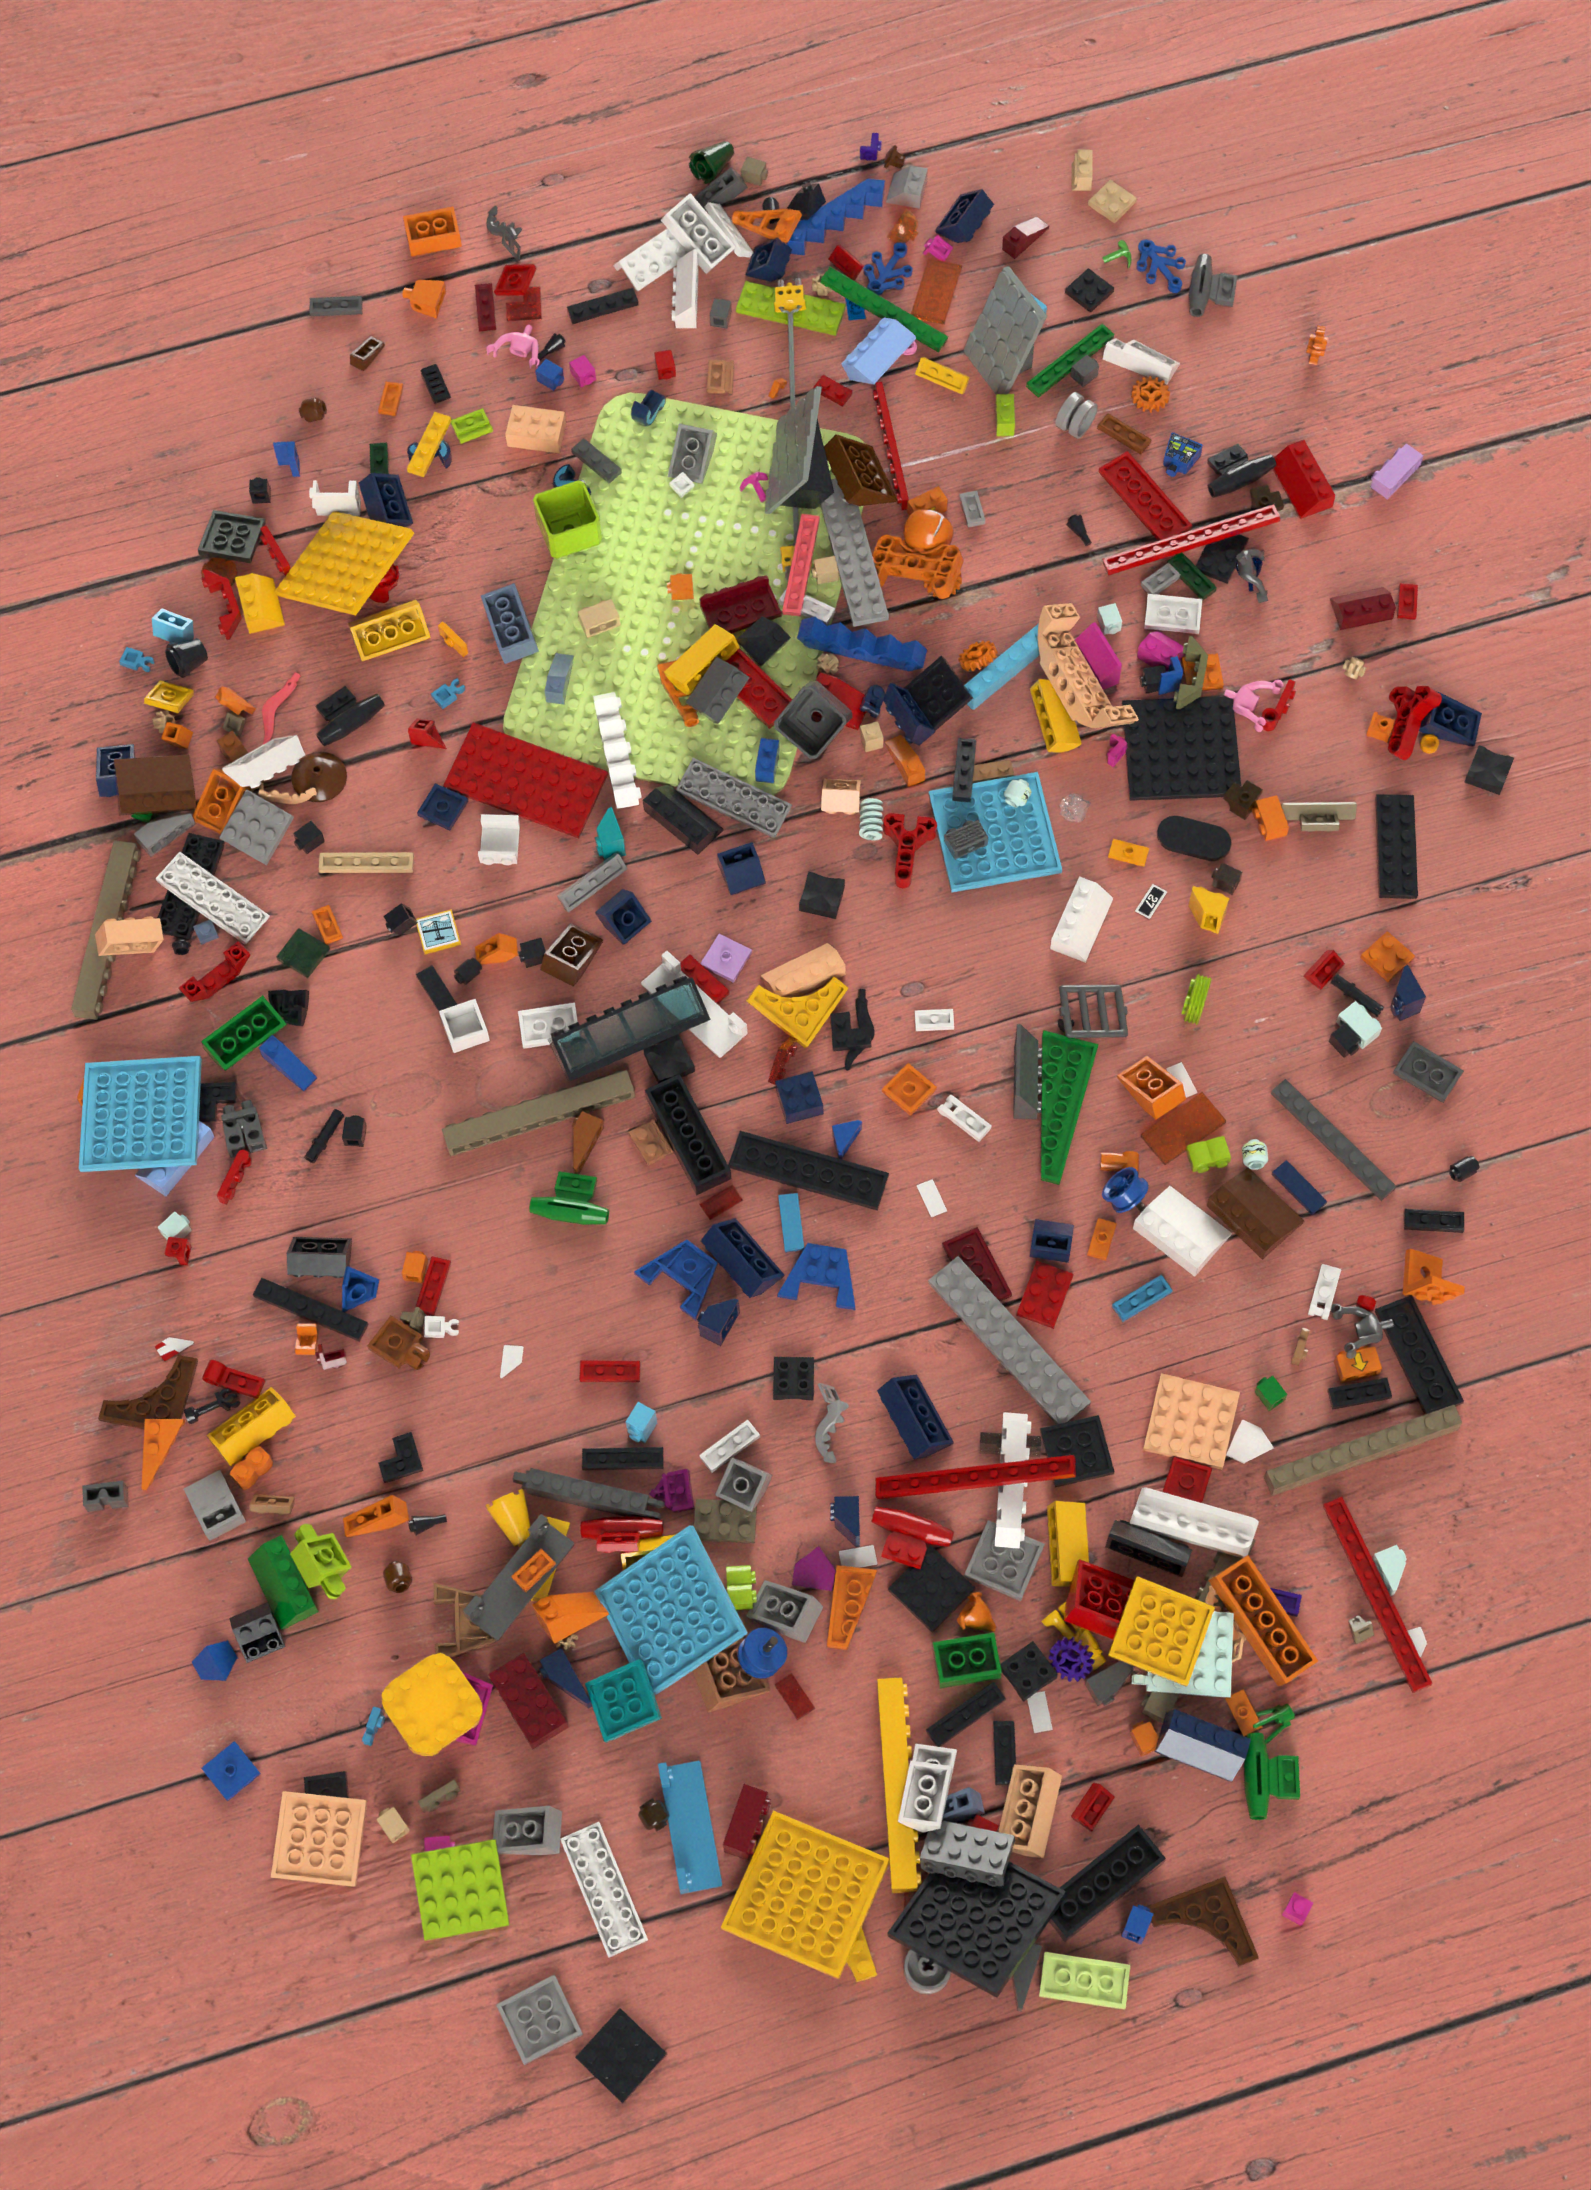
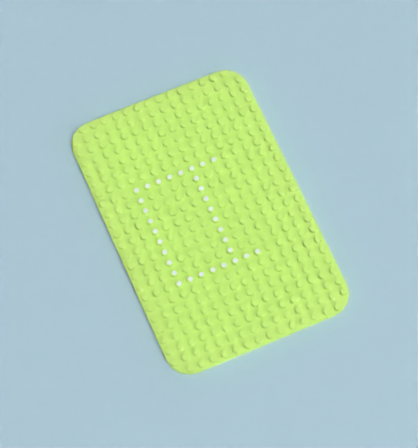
(645, 539)

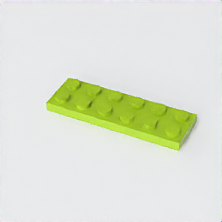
(819, 316)

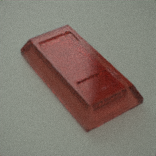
(721, 1202)

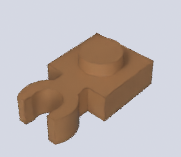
(1300, 1350)

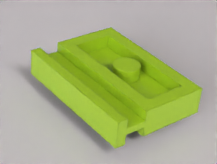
(471, 426)

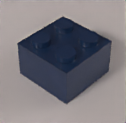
(799, 1097)

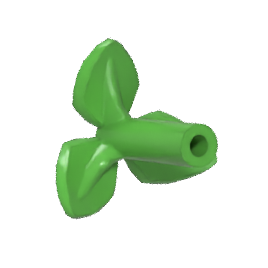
(1124, 251)

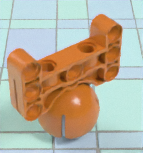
(922, 554)

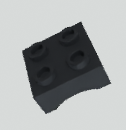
(1489, 770)
(822, 895)
(669, 1059)
(793, 1378)
(1028, 1671)

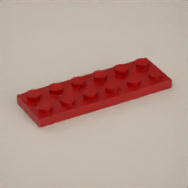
(1144, 497)
(760, 692)

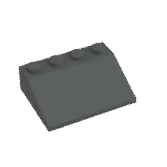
(1026, 1075)

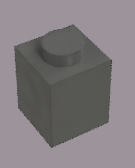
(720, 313)
(1085, 370)

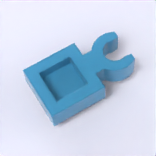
(134, 659)
(446, 695)
(375, 1721)

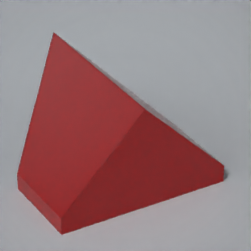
(425, 733)

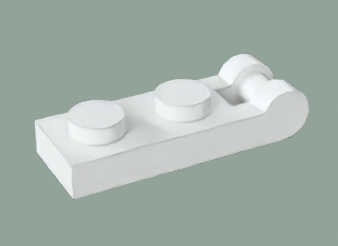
(964, 1118)
(1324, 1291)

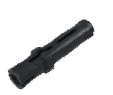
(1350, 990)
(319, 1143)

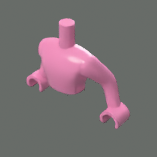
(520, 345)
(1246, 700)

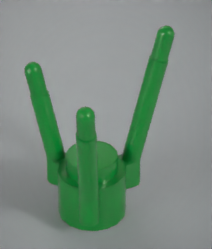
(1281, 1714)

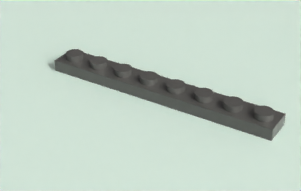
(1333, 1139)

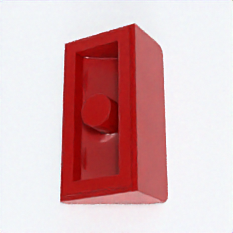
(1324, 969)
(1092, 1806)

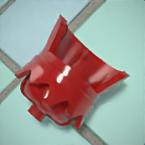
(387, 583)

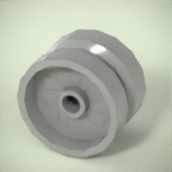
(1076, 415)
(921, 1981)

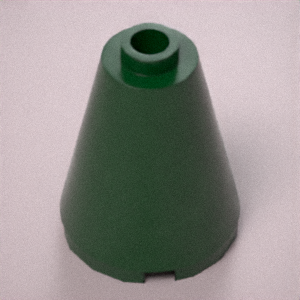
(710, 161)

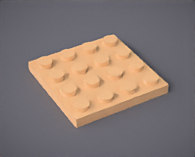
(1191, 1421)
(319, 1838)

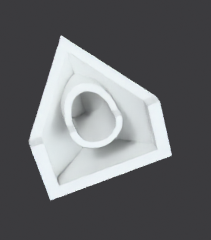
(1248, 1443)

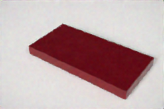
(977, 1256)

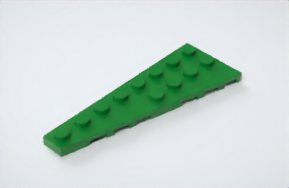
(1064, 1083)

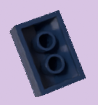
(965, 216)
(385, 499)
(907, 714)

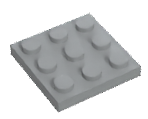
(256, 827)
(1003, 1568)
(539, 2019)

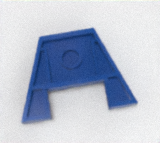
(687, 1267)
(821, 1267)

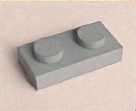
(972, 509)
(1160, 579)

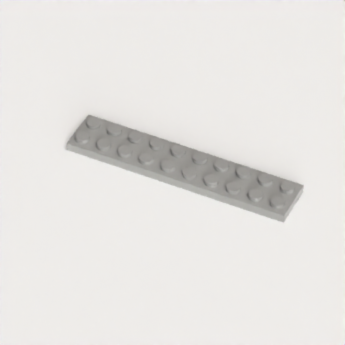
(853, 559)
(1009, 1342)

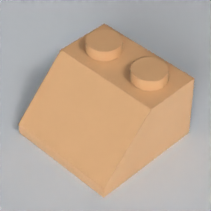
(841, 796)

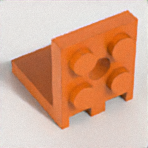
(1432, 1286)

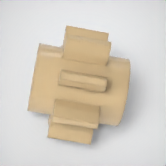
(818, 287)
(828, 664)
(1354, 668)
(161, 719)
(570, 1642)

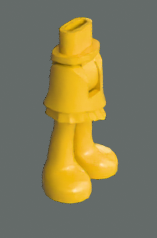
(1085, 1635)

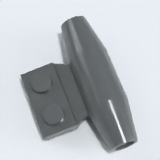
(1206, 286)

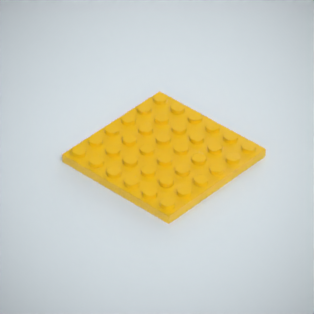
(344, 562)
(805, 1894)

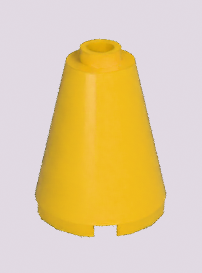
(512, 1516)

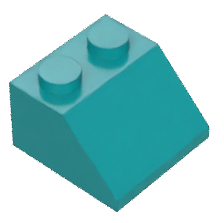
(609, 836)

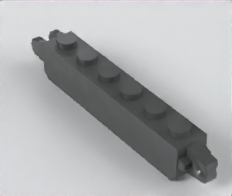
(587, 1494)

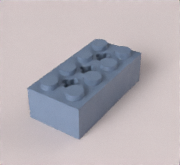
(509, 623)

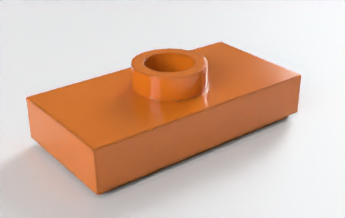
(390, 398)
(327, 924)
(1101, 1239)
(533, 1570)
(1243, 1712)

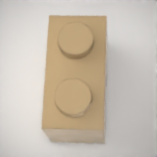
(599, 618)

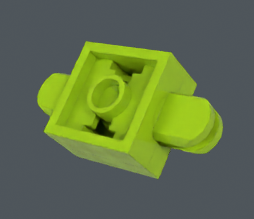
(320, 1560)

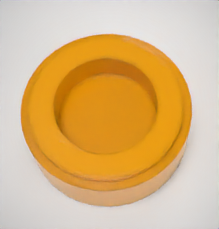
(1429, 743)

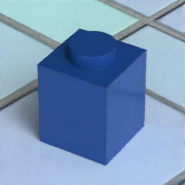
(550, 374)

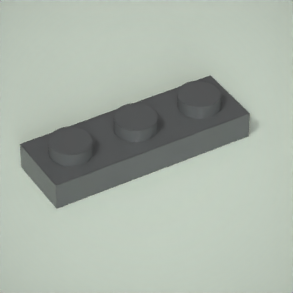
(336, 306)
(596, 460)

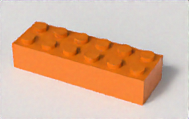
(1263, 1621)

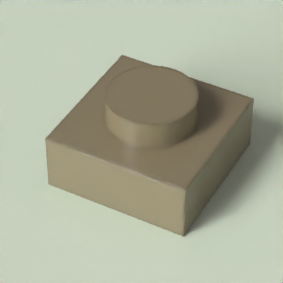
(234, 723)

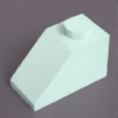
(1390, 1566)

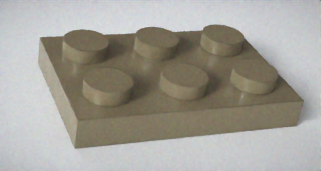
(724, 1522)

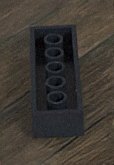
(688, 1134)
(1105, 1881)

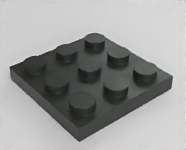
(231, 536)

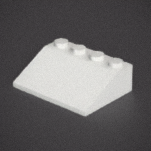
(1181, 1230)

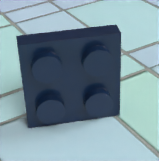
(442, 807)

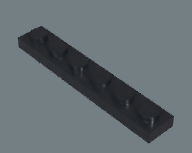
(310, 1309)

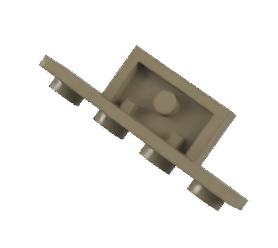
(1320, 815)

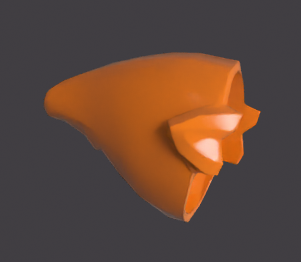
(976, 1614)

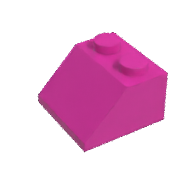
(1159, 649)

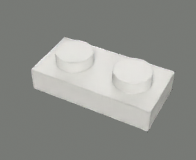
(934, 1020)

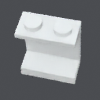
(340, 502)
(499, 839)

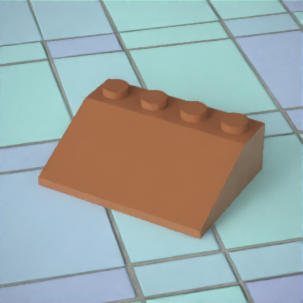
(725, 1682)

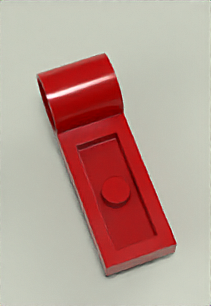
(1281, 708)
(237, 1381)

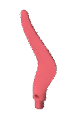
(273, 703)

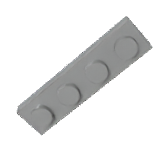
(592, 882)

